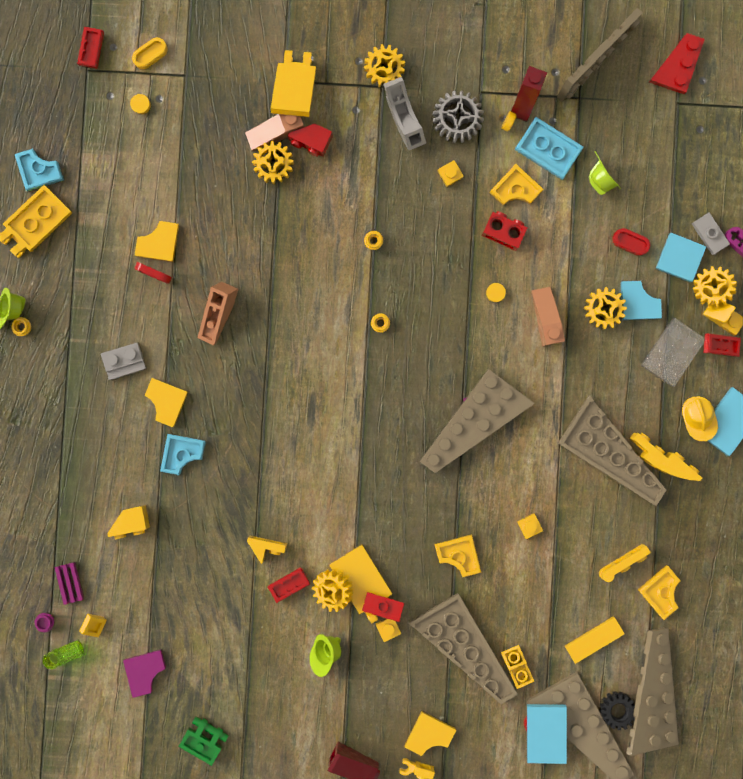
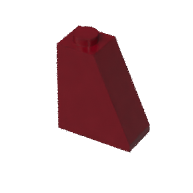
(528, 93)
(352, 764)

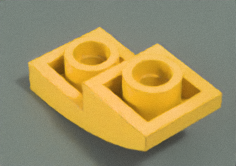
(517, 666)

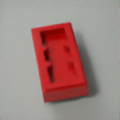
(90, 47)
(722, 345)
(288, 584)
(383, 607)

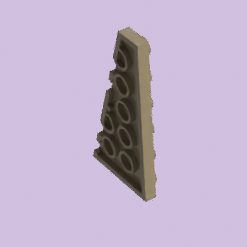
(603, 446)
(586, 726)

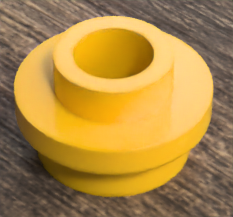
(373, 234)
(380, 317)
(17, 322)

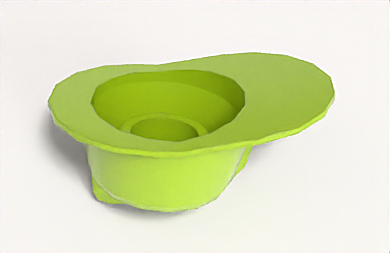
(600, 179)
(10, 306)
(324, 653)

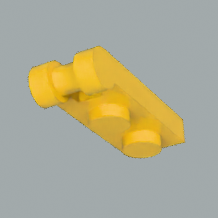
(623, 563)

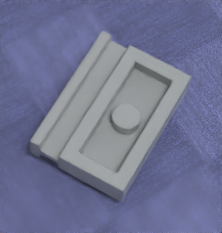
(123, 361)

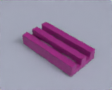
(66, 600)

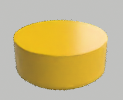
(140, 104)
(508, 122)
(495, 292)

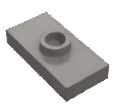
(710, 233)

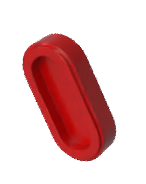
(631, 242)
(153, 273)

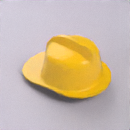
(700, 418)

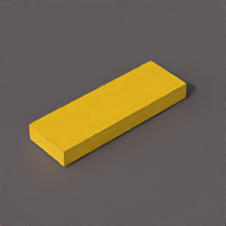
(594, 639)

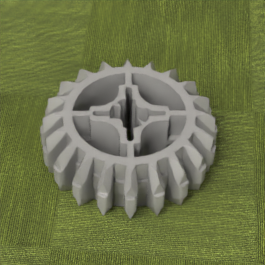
(450, 116)

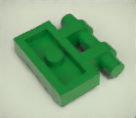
(201, 746)

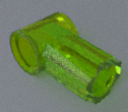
(64, 654)

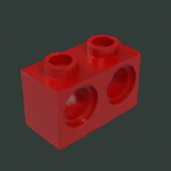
(502, 236)

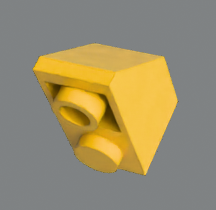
(129, 521)

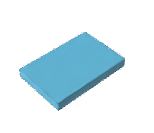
(549, 148)
(730, 422)
(547, 733)

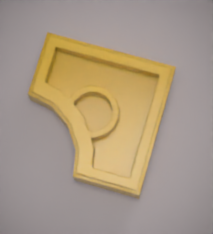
(516, 186)
(160, 243)
(167, 401)
(460, 553)
(660, 592)
(428, 733)

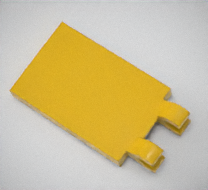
(294, 86)
(34, 221)
(363, 577)

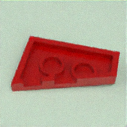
(679, 66)

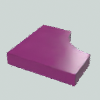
(142, 670)

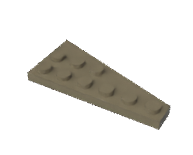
(598, 56)
(482, 413)
(459, 639)
(655, 701)

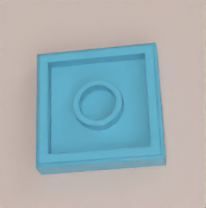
(680, 257)

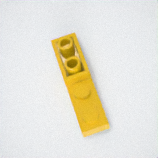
(670, 463)

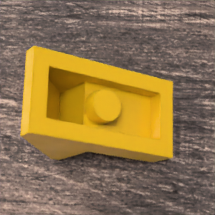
(725, 317)
(260, 545)

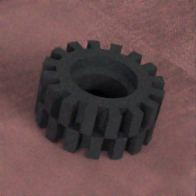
(609, 702)

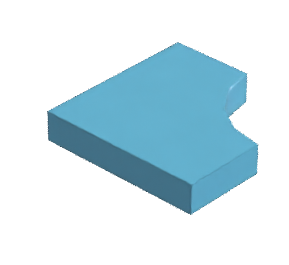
(36, 171)
(638, 302)
(179, 452)

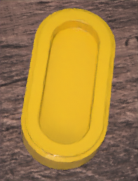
(149, 53)

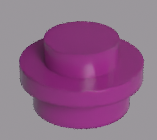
(44, 622)

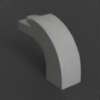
(403, 114)

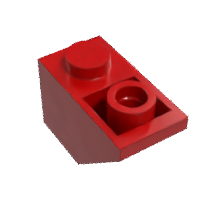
(313, 138)

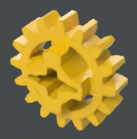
(381, 58)
(280, 162)
(704, 288)
(608, 317)
(332, 590)

